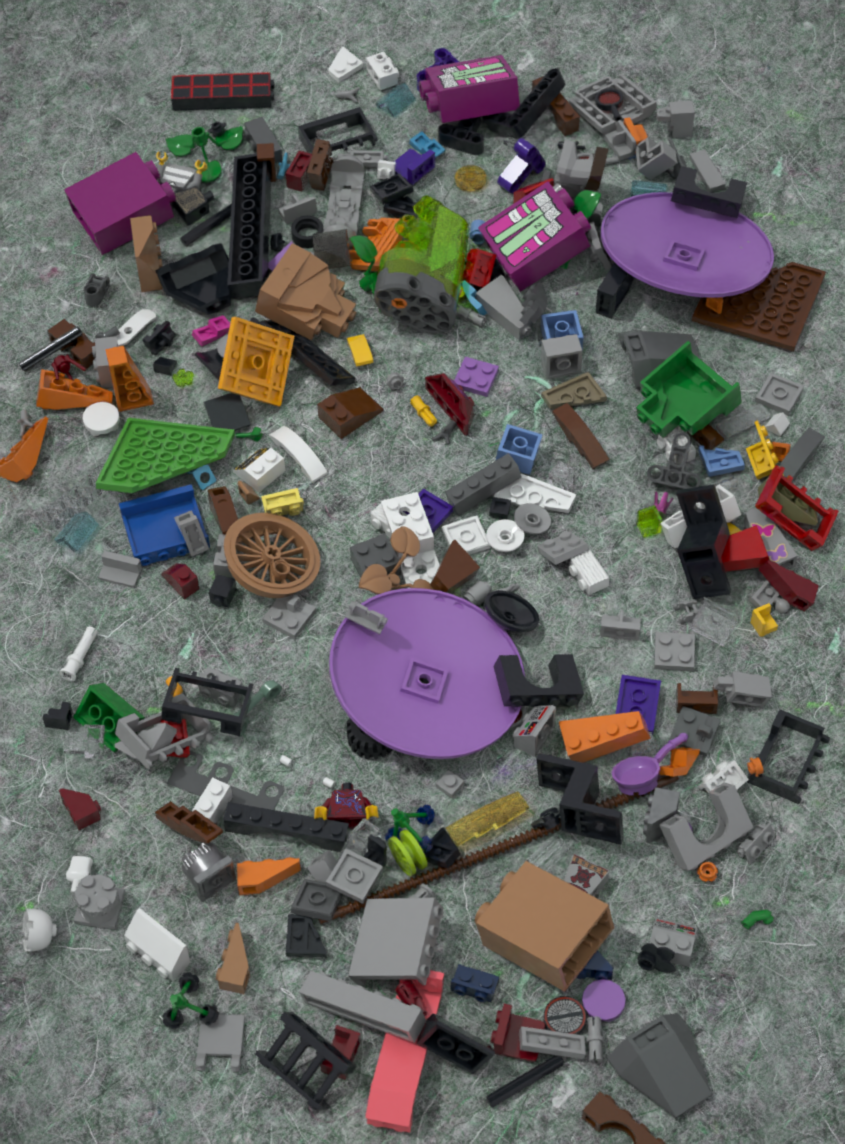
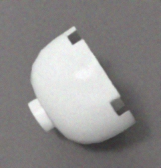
(37, 930)

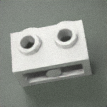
(382, 70)

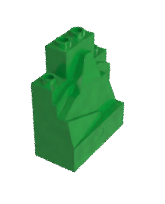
(685, 394)

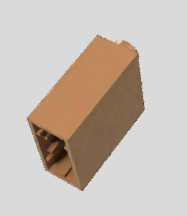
(544, 925)

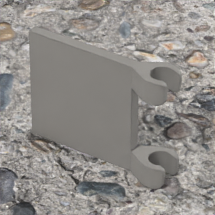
(221, 1039)

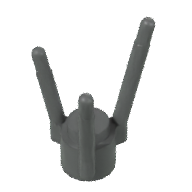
(681, 162)

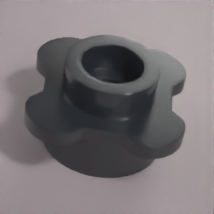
(217, 128)

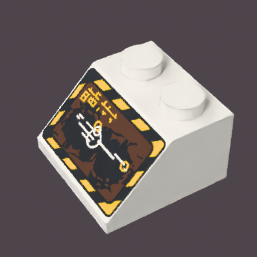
(261, 468)

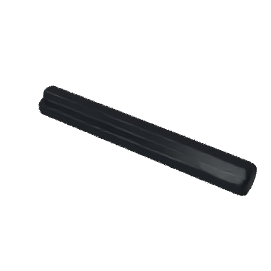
(206, 225)
(50, 348)
(524, 1080)

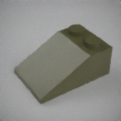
(792, 505)

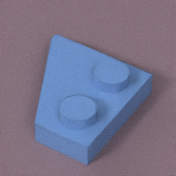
(721, 461)

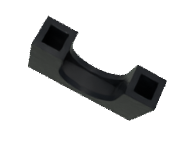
(689, 194)
(518, 691)

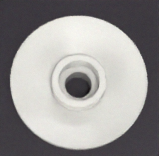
(505, 529)

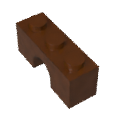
(82, 350)

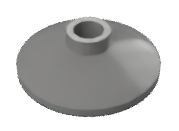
(532, 518)

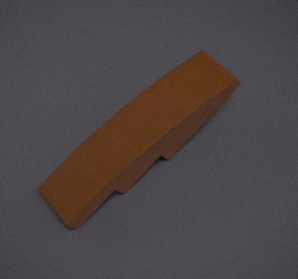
(580, 435)
(188, 823)

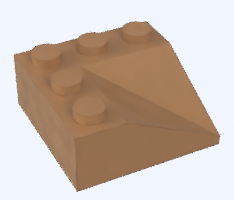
(146, 252)

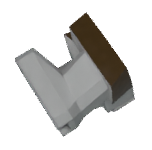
(580, 174)

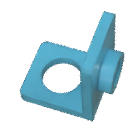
(197, 473)

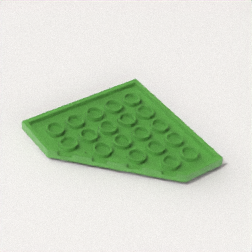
(158, 451)

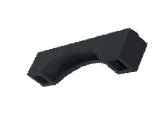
(250, 819)

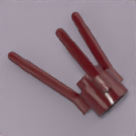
(62, 364)

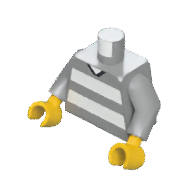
(179, 176)

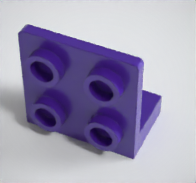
(415, 166)

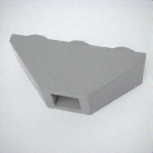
(154, 738)

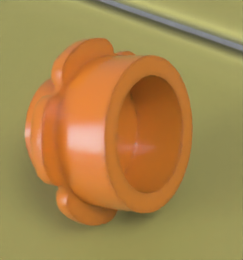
(755, 766)
(711, 868)

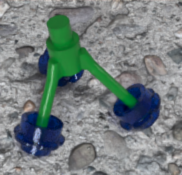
(401, 820)

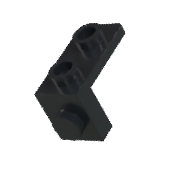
(376, 850)

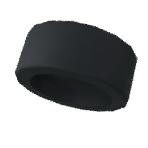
(305, 222)

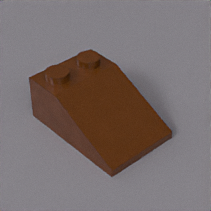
(347, 411)

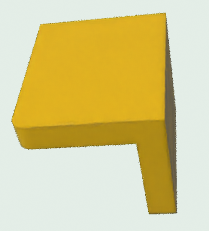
(763, 621)

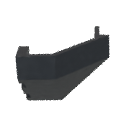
(199, 279)

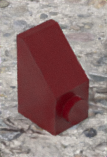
(181, 579)
(80, 807)

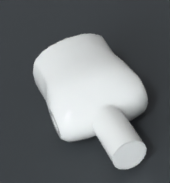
(79, 868)

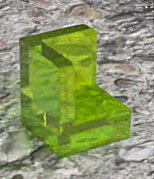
(649, 521)

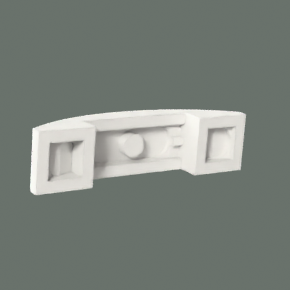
(300, 452)

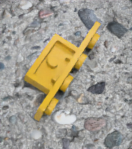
(760, 454)

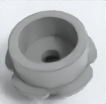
(395, 381)

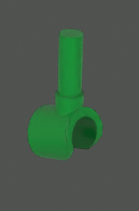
(255, 435)

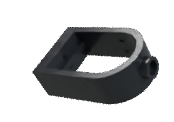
(613, 291)

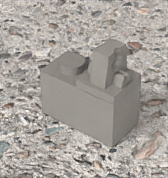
(679, 117)

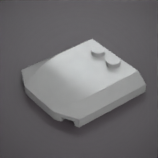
(635, 103)

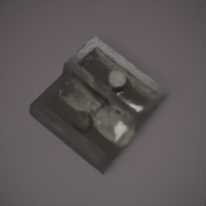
(332, 248)

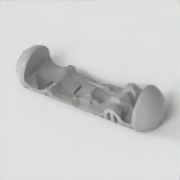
(345, 203)

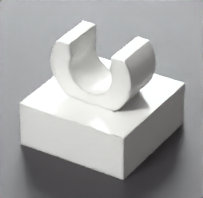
(386, 169)

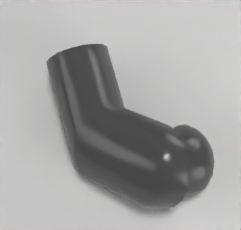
(110, 333)

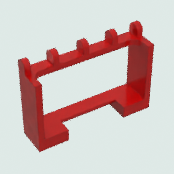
(772, 509)

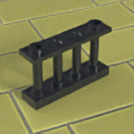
(324, 1051)

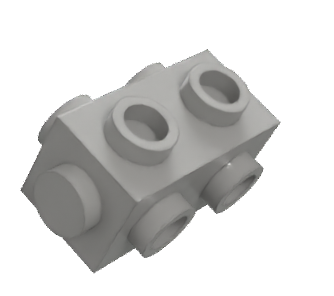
(222, 696)

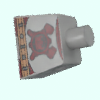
(586, 875)

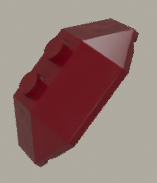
(451, 399)

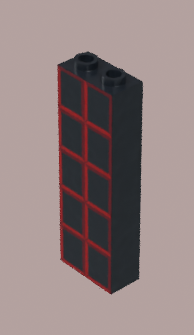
(222, 91)

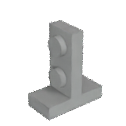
(191, 532)

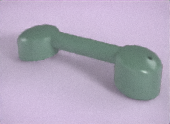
(269, 691)

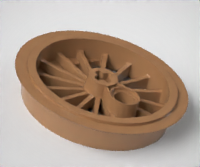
(270, 556)

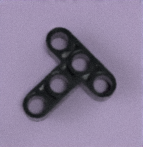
(463, 136)

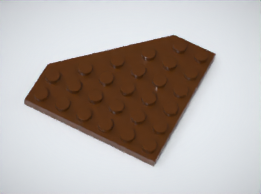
(772, 310)

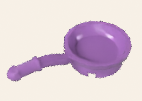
(642, 772)

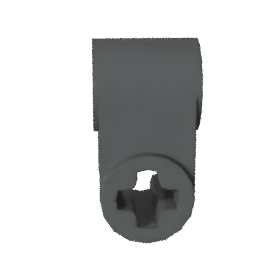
(95, 289)

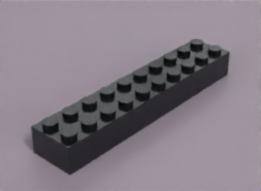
(249, 226)

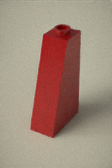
(744, 550)

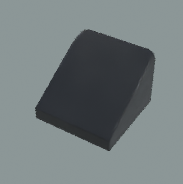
(164, 365)

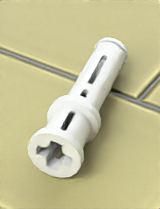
(75, 660)

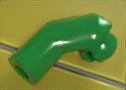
(757, 915)

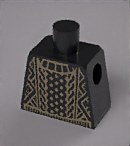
(192, 204)

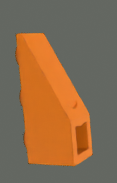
(262, 875)

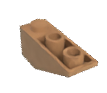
(235, 969)

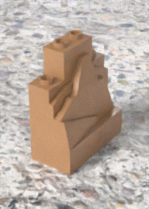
(305, 296)

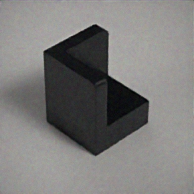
(59, 717)

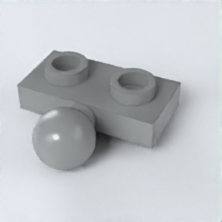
(767, 594)

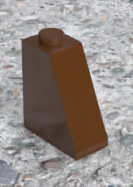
(454, 570)

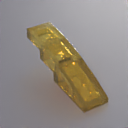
(487, 817)

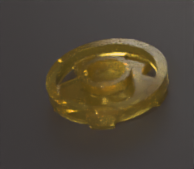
(470, 179)

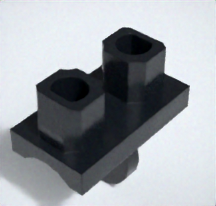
(160, 338)

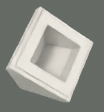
(778, 424)

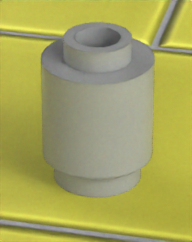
(477, 593)

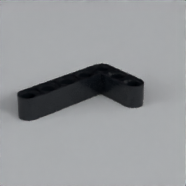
(528, 112)

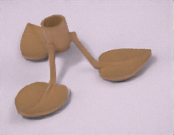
(375, 576)

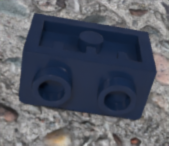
(474, 983)

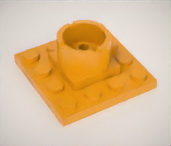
(256, 361)

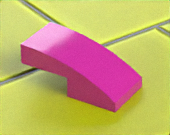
(214, 330)

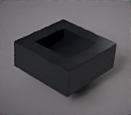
(500, 508)

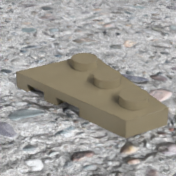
(575, 392)

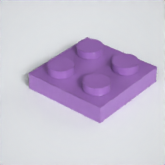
(476, 376)

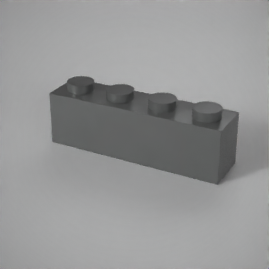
(483, 484)

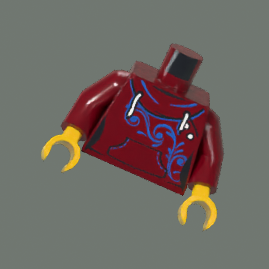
(346, 806)

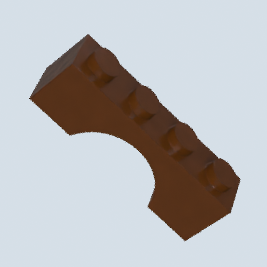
(565, 116)
(604, 1114)

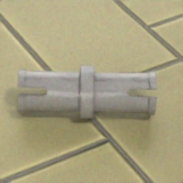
(469, 314)
(595, 1039)

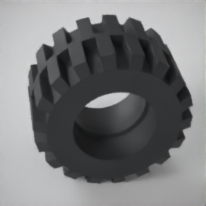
(363, 743)

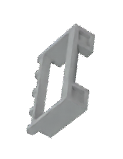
(129, 725)

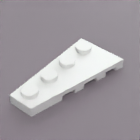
(537, 492)

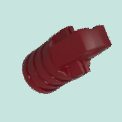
(410, 995)

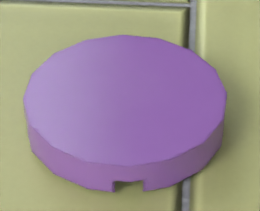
(604, 1000)

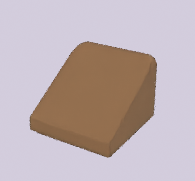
(247, 492)

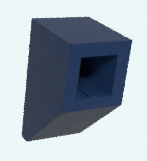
(597, 968)

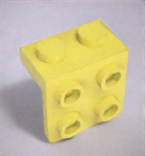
(283, 503)

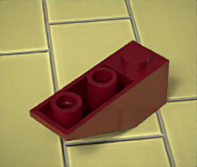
(791, 586)

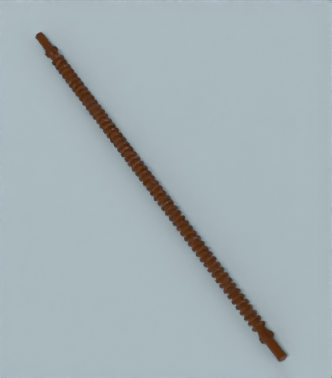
(342, 911)

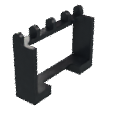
(350, 118)
(229, 723)
(803, 726)

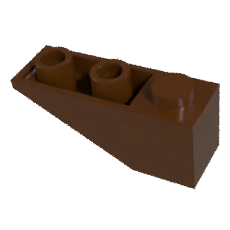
(222, 507)

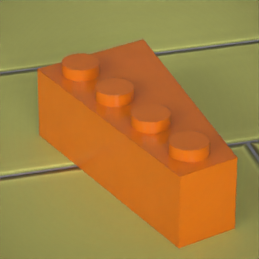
(128, 383)
(602, 735)

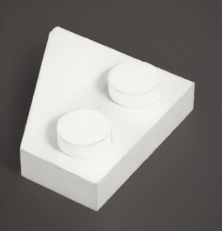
(344, 65)

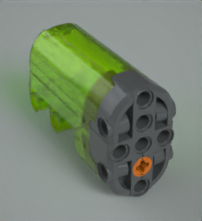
(423, 276)

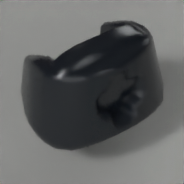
(276, 242)

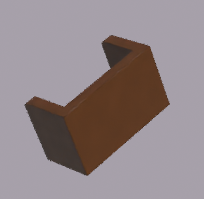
(266, 152)
(697, 700)

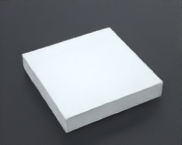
(468, 534)

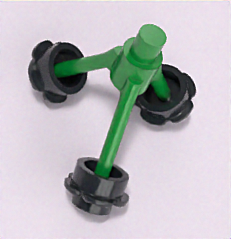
(173, 1016)

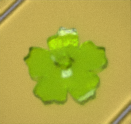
(183, 378)

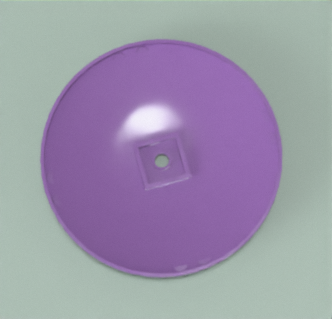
(686, 246)
(431, 639)

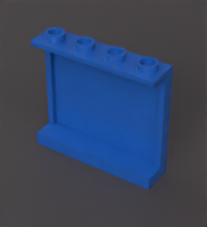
(152, 524)

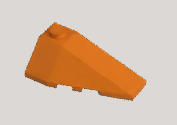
(67, 393)
(24, 454)

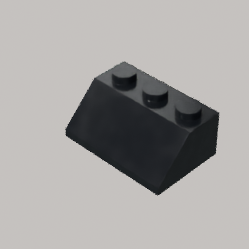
(454, 1044)

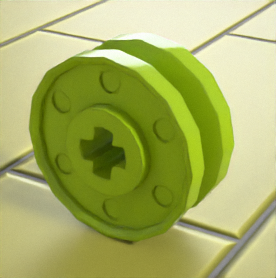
(407, 853)

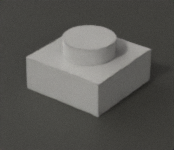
(450, 784)

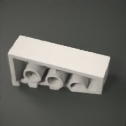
(675, 525)

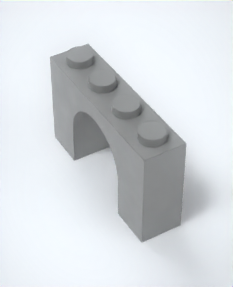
(731, 825)

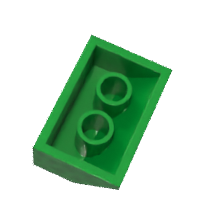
(104, 707)

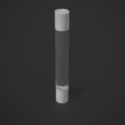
(307, 771)

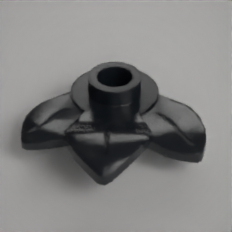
(547, 818)
(657, 958)

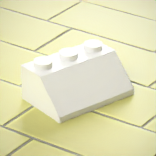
(156, 946)

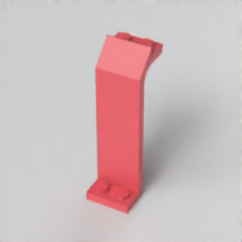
(401, 1067)

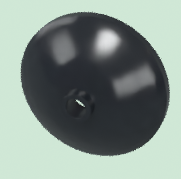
(511, 611)

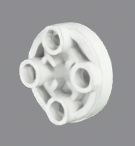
(101, 418)

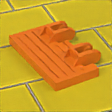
(384, 238)

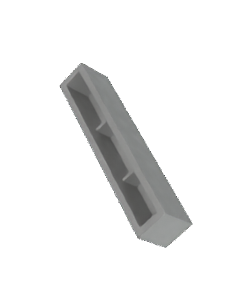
(363, 1006)

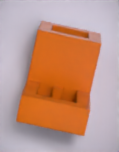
(681, 761)

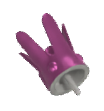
(663, 505)

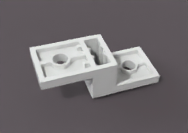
(419, 524)

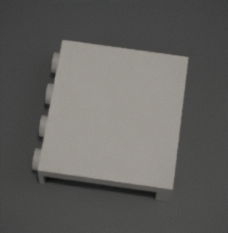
(396, 939)

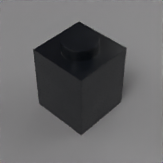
(222, 591)

